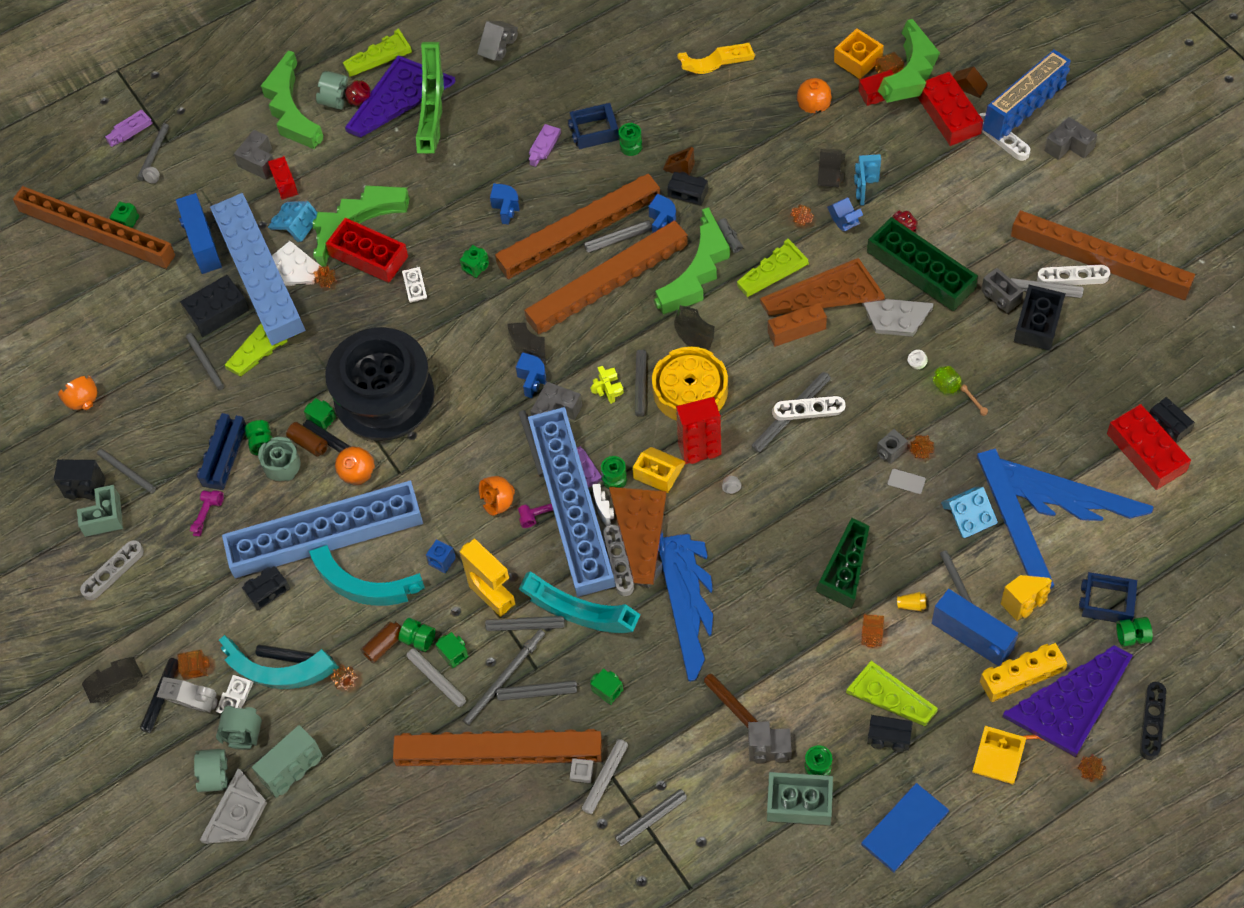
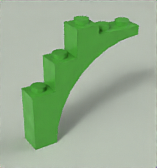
(431, 106)
(373, 203)

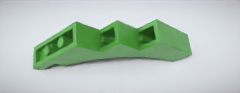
(920, 56)
(280, 90)
(687, 288)

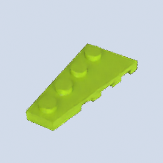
(378, 54)
(779, 265)
(251, 352)
(889, 693)

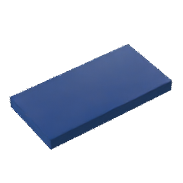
(905, 827)

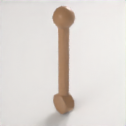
(983, 411)

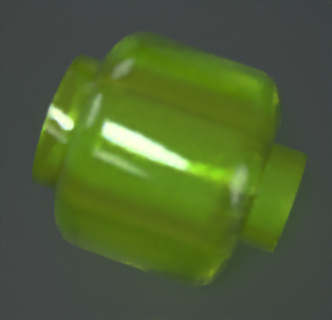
(947, 380)

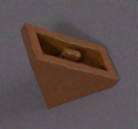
(971, 81)
(680, 162)

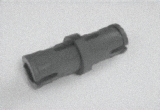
(730, 235)

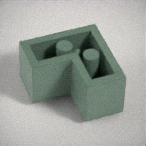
(104, 516)

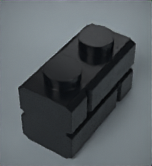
(687, 188)
(1172, 419)
(265, 587)
(889, 733)

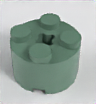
(332, 89)
(279, 459)
(239, 727)
(210, 770)

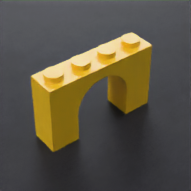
(486, 577)

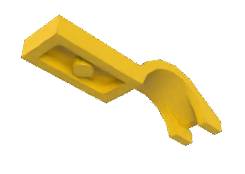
(719, 57)

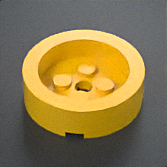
(684, 363)

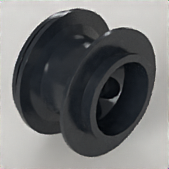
(385, 403)

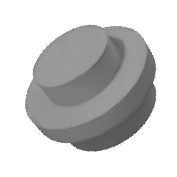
(151, 174)
(731, 484)

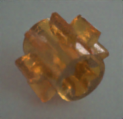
(802, 215)
(324, 281)
(921, 446)
(349, 677)
(1091, 767)

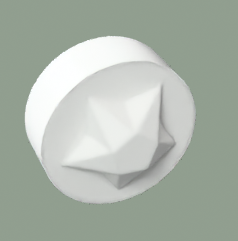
(917, 359)

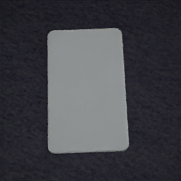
(906, 481)

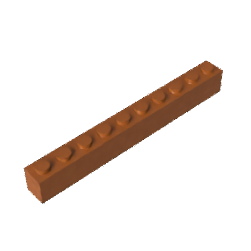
(577, 226)
(94, 227)
(1095, 251)
(606, 277)
(497, 748)

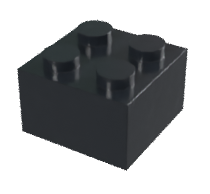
(78, 478)

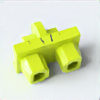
(604, 384)

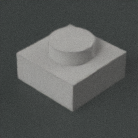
(581, 770)

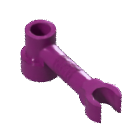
(208, 498)
(527, 515)

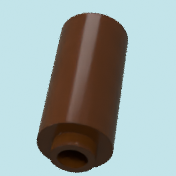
(306, 439)
(381, 642)

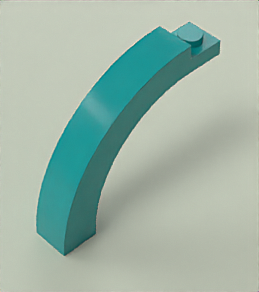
(359, 590)
(584, 613)
(290, 677)

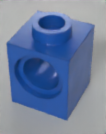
(440, 556)

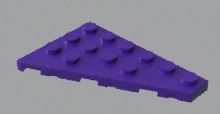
(392, 96)
(1073, 703)

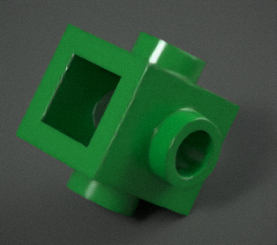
(474, 261)

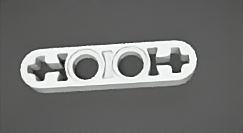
(1011, 148)
(1072, 272)
(809, 411)

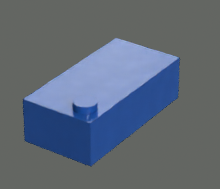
(198, 233)
(974, 627)

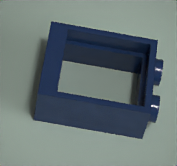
(589, 115)
(1112, 583)

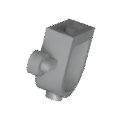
(188, 694)

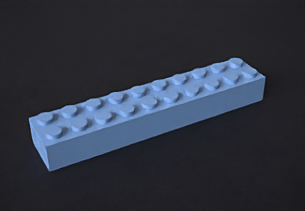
(257, 269)
(571, 502)
(331, 525)

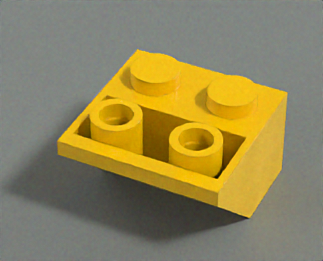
(657, 469)
(1025, 594)
(999, 755)

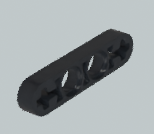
(1151, 720)

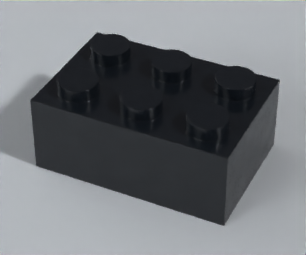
(214, 305)
(1039, 317)

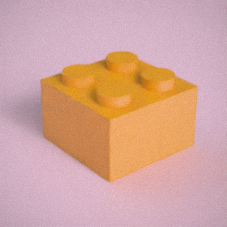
(858, 53)

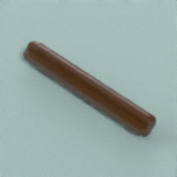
(729, 700)

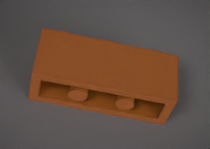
(797, 324)

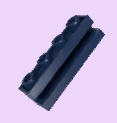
(221, 452)

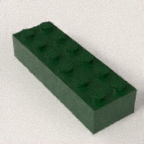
(922, 264)

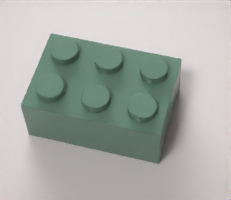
(287, 761)
(800, 798)

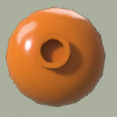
(814, 95)
(79, 393)
(354, 465)
(497, 494)

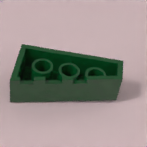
(844, 568)

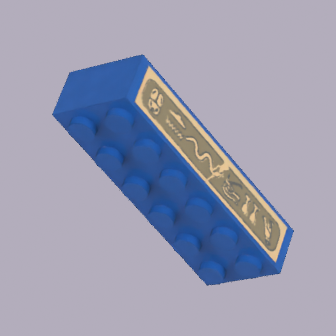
(1026, 95)

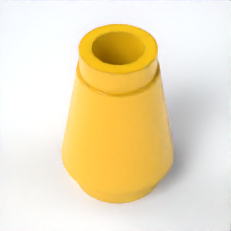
(914, 601)

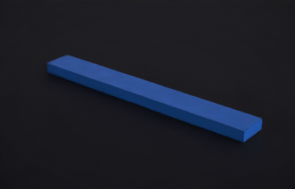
(1013, 515)

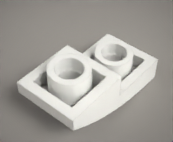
(414, 284)
(603, 508)
(236, 693)

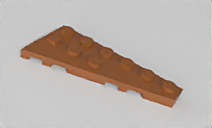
(836, 287)
(640, 526)

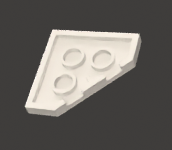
(295, 265)

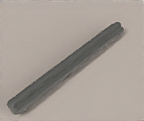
(778, 425)

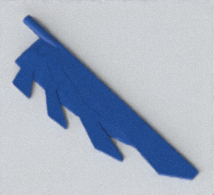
(1069, 495)
(687, 604)

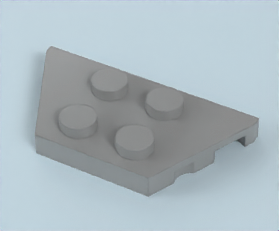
(897, 316)
(235, 813)

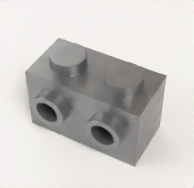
(1002, 290)

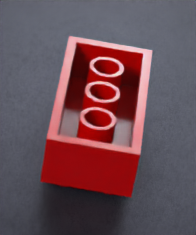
(950, 109)
(367, 250)
(699, 430)
(1148, 447)

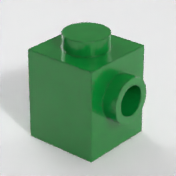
(125, 214)
(320, 413)
(452, 649)
(606, 686)

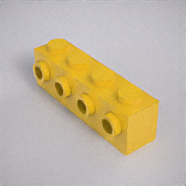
(1023, 672)

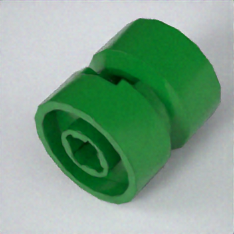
(630, 139)
(257, 433)
(613, 472)
(1132, 632)
(419, 635)
(818, 761)

